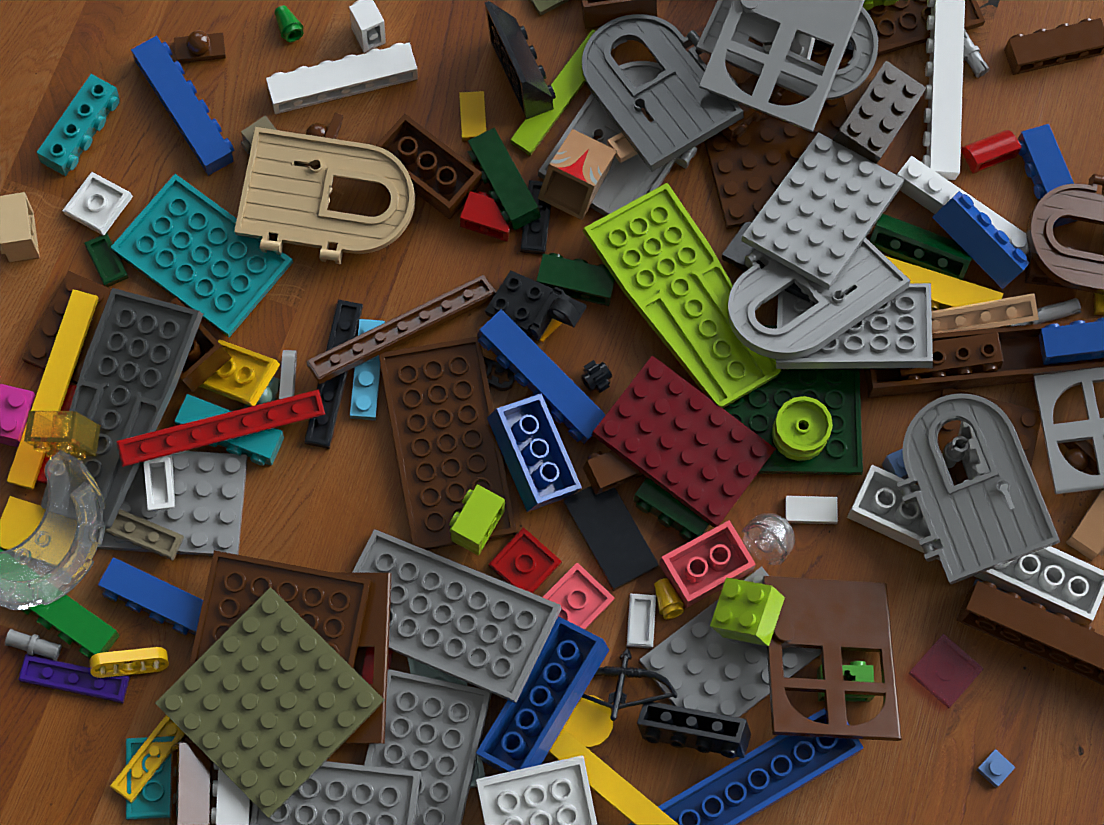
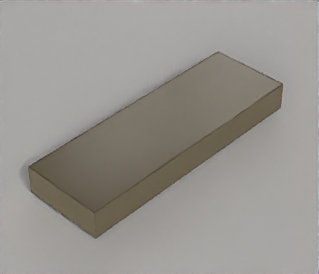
(146, 534)

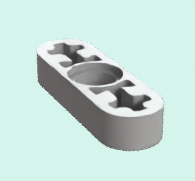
(288, 373)

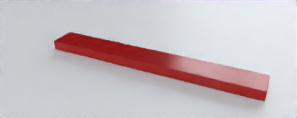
(220, 428)

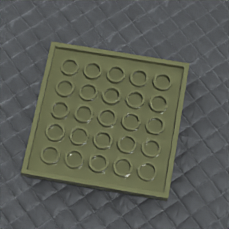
(269, 702)

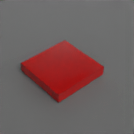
(525, 562)

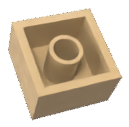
(17, 228)

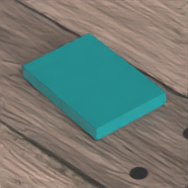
(155, 795)

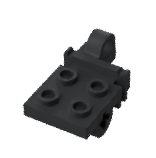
(534, 305)

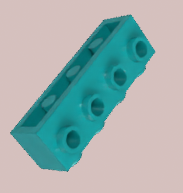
(78, 125)

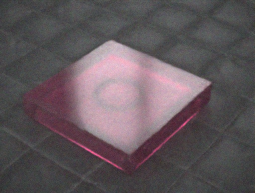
(946, 671)

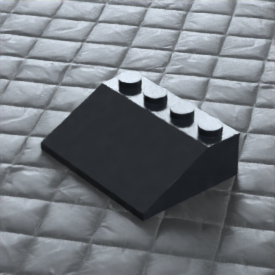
(519, 62)

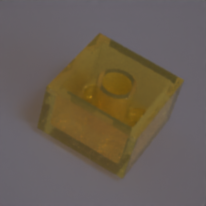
(62, 431)

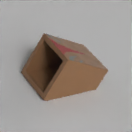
(576, 174)

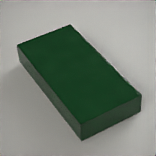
(106, 260)

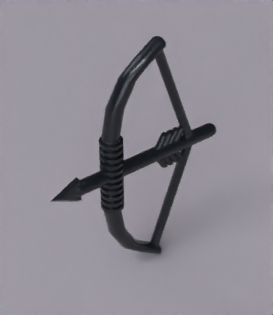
(623, 672)

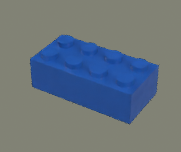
(534, 452)

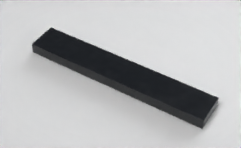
(343, 328)

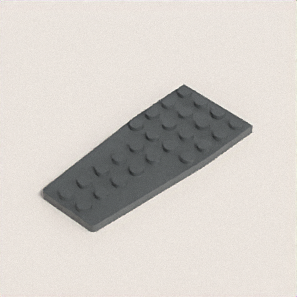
(130, 382)

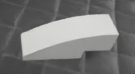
(159, 483)

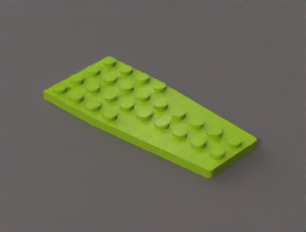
(680, 292)

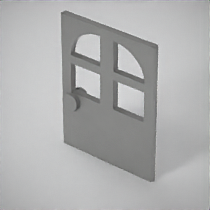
(820, 19)
(1048, 390)

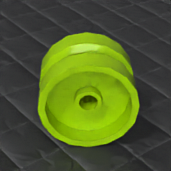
(805, 414)

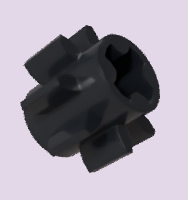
(596, 376)

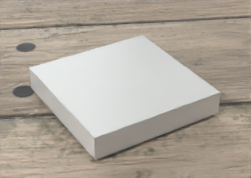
(97, 203)

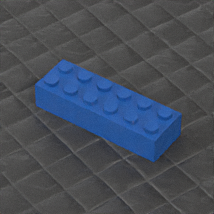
(554, 687)

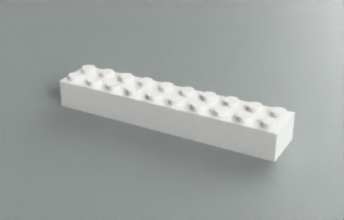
(1042, 577)

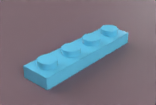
(366, 381)

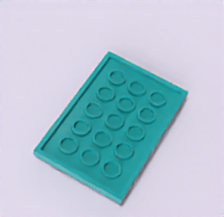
(195, 255)

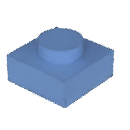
(995, 768)

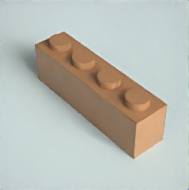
(1089, 533)

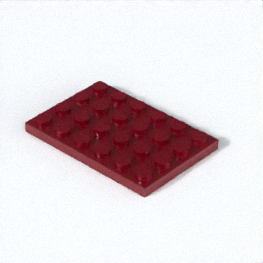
(683, 441)

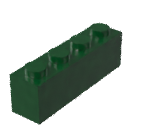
(504, 179)
(920, 247)

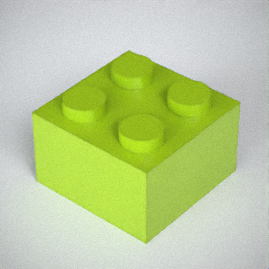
(477, 519)
(747, 611)

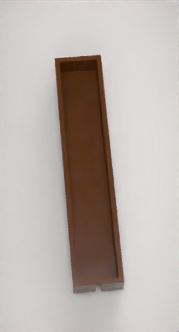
(1020, 364)

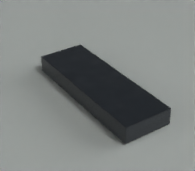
(535, 233)

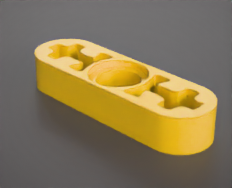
(113, 663)

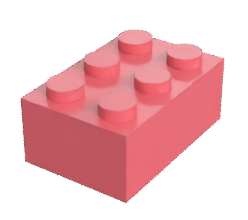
(705, 562)

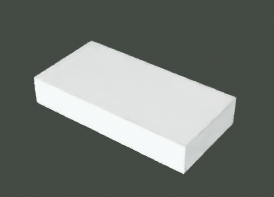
(811, 509)
(641, 620)

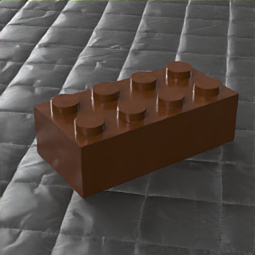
(434, 168)

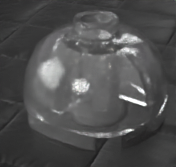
(769, 537)

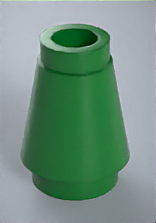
(288, 24)

